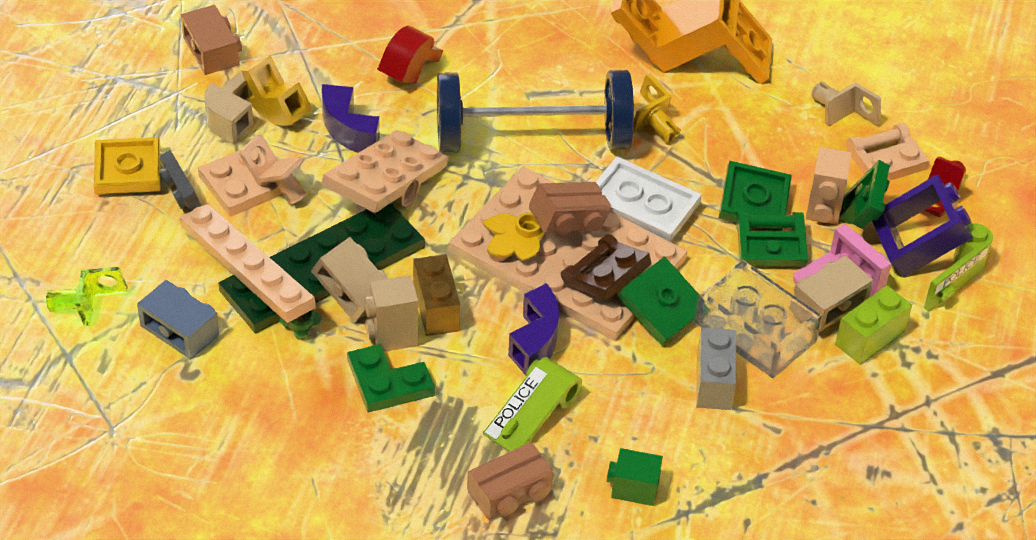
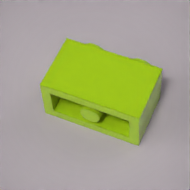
(873, 324)

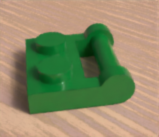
(772, 247)

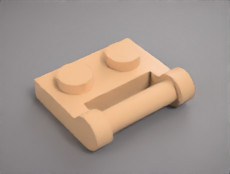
(903, 158)

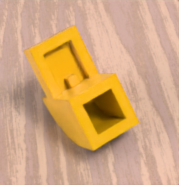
(272, 97)

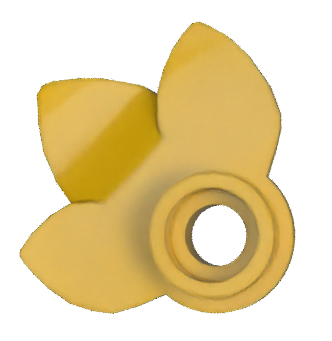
(514, 235)

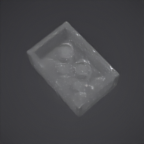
(768, 320)

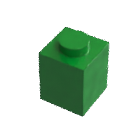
(635, 476)

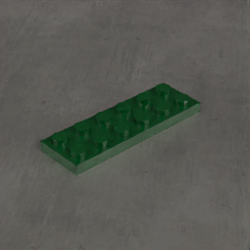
(383, 235)

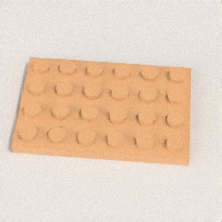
(556, 253)

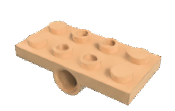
(386, 172)

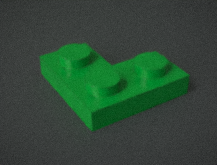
(866, 197)
(384, 386)

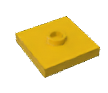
(127, 165)

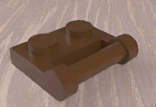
(610, 275)

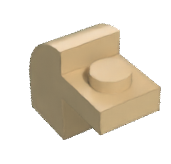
(229, 108)

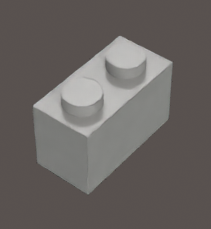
(716, 368)

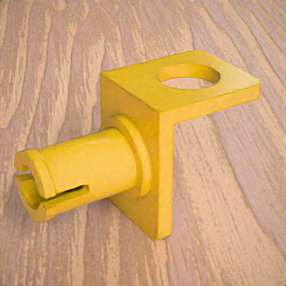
(655, 112)

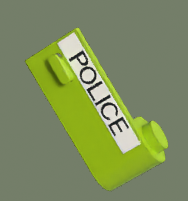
(968, 261)
(532, 403)

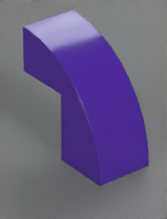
(348, 129)
(540, 335)

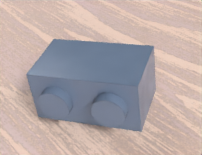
(178, 319)

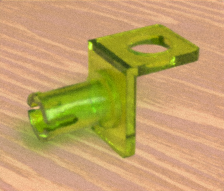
(84, 294)

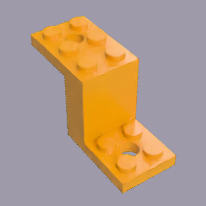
(695, 28)

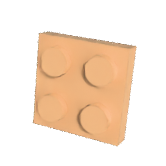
(234, 184)

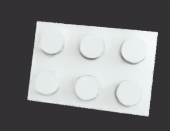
(647, 198)

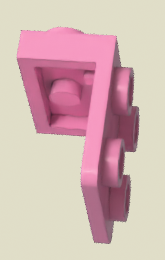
(856, 249)

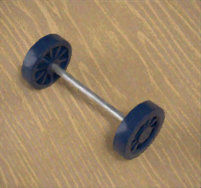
(617, 110)

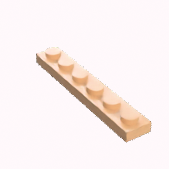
(248, 263)

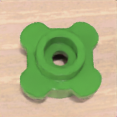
(302, 327)

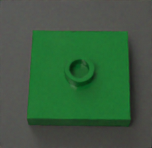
(755, 191)
(661, 300)

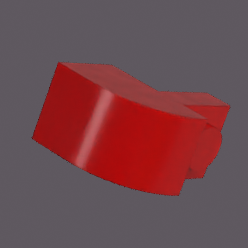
(407, 54)

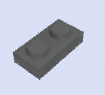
(174, 175)

